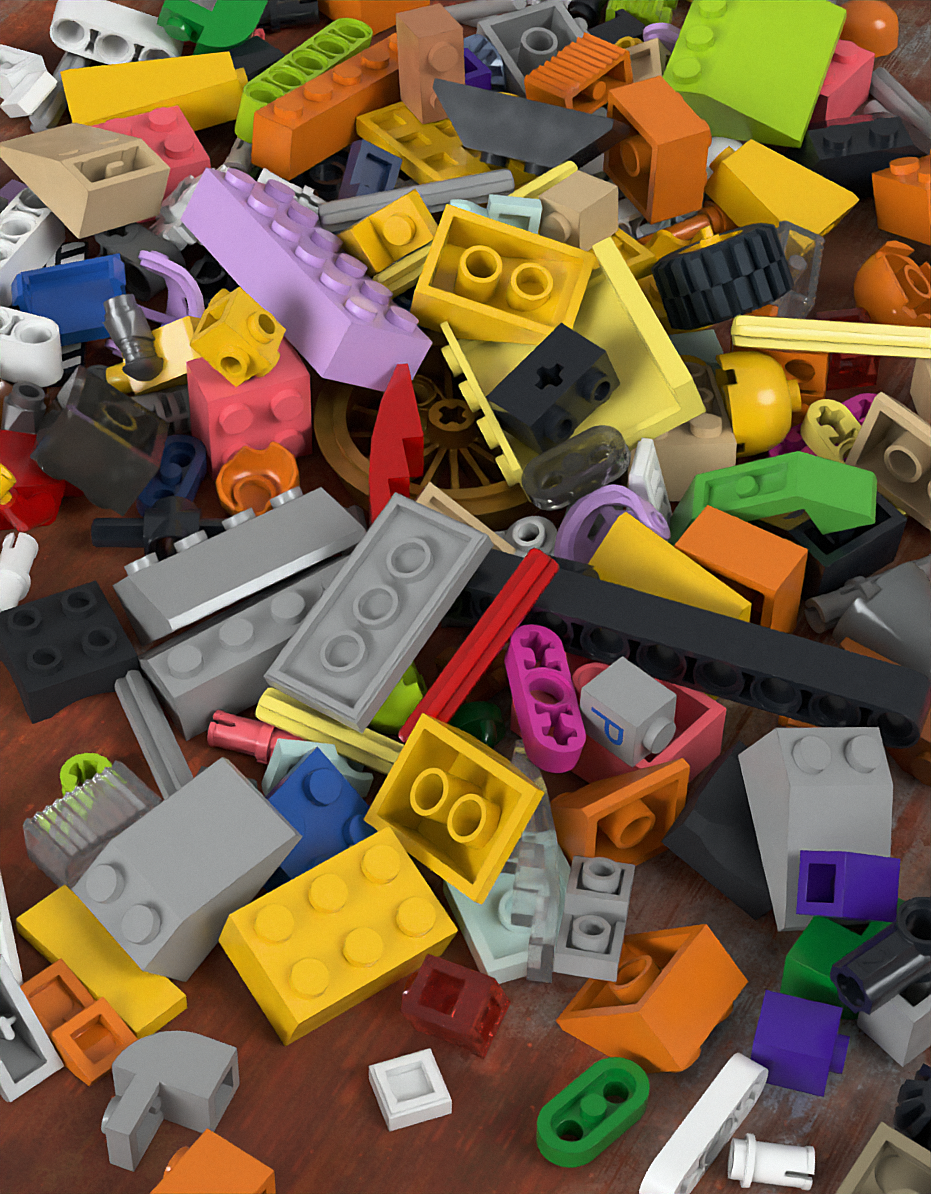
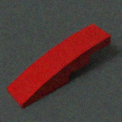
(395, 443)

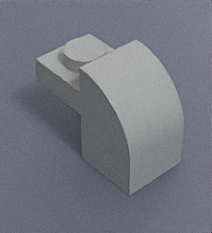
(171, 1079)

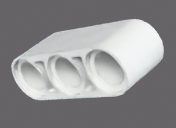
(96, 31)

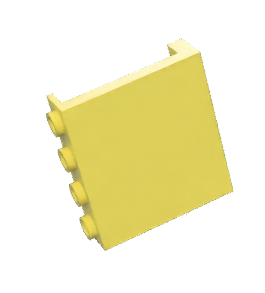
(615, 315)

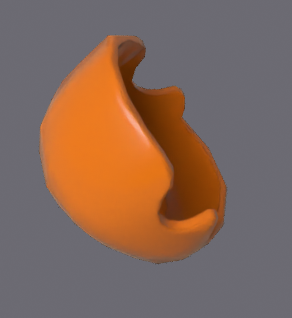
(871, 26)
(256, 478)

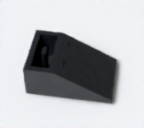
(843, 553)

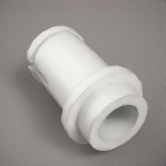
(770, 1163)

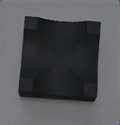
(64, 649)
(719, 836)

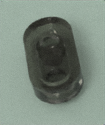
(576, 467)

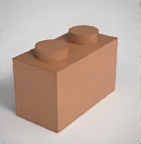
(428, 49)

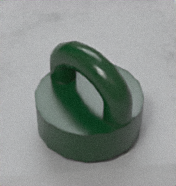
(482, 721)

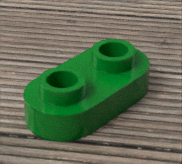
(587, 1114)

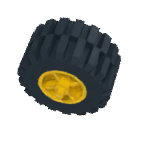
(722, 276)

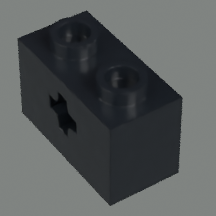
(553, 389)

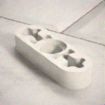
(706, 1128)

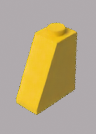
(769, 188)

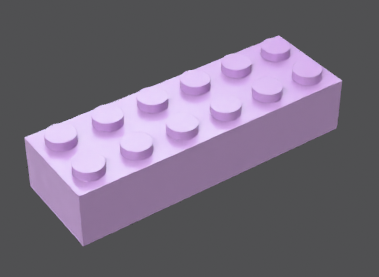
(304, 279)

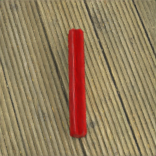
(485, 640)

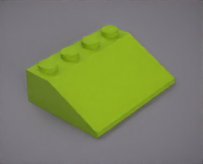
(755, 65)

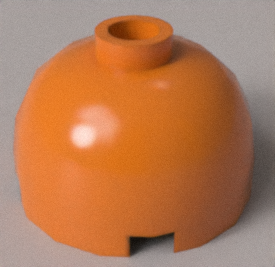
(894, 287)

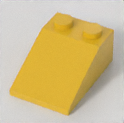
(498, 281)
(455, 805)

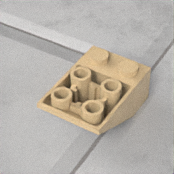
(90, 176)
(696, 445)

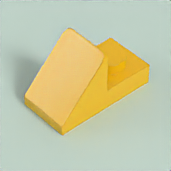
(390, 233)

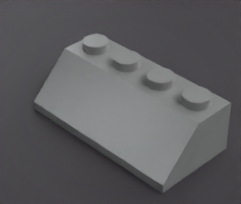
(235, 563)
(227, 655)

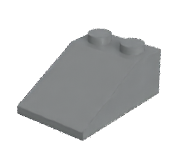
(529, 39)
(816, 795)
(186, 868)

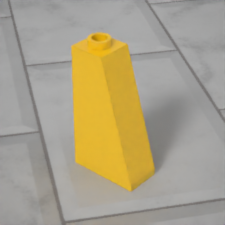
(201, 85)

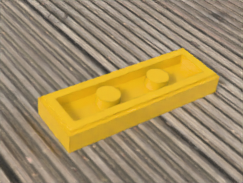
(68, 930)

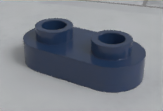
(179, 473)

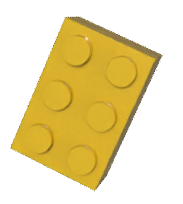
(336, 935)

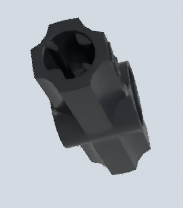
(887, 960)

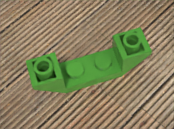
(828, 490)

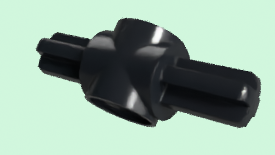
(162, 526)

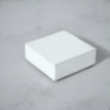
(29, 94)
(410, 1089)

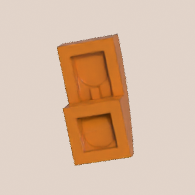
(82, 1030)

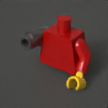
(26, 492)

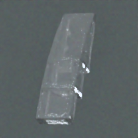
(536, 878)

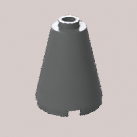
(894, 619)

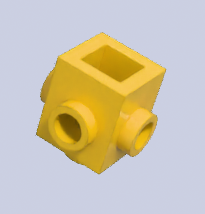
(238, 337)

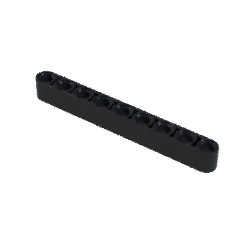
(714, 653)

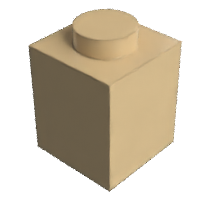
(579, 211)

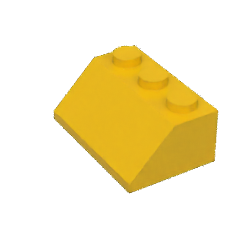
(646, 562)

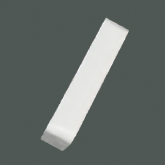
(27, 341)

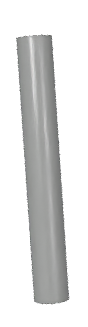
(483, 8)

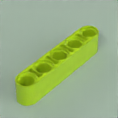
(312, 58)

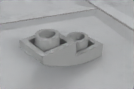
(594, 918)

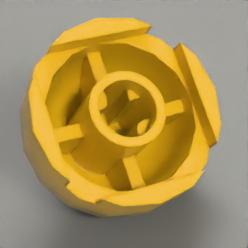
(756, 400)

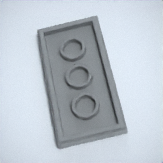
(378, 612)

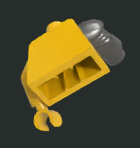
(153, 357)

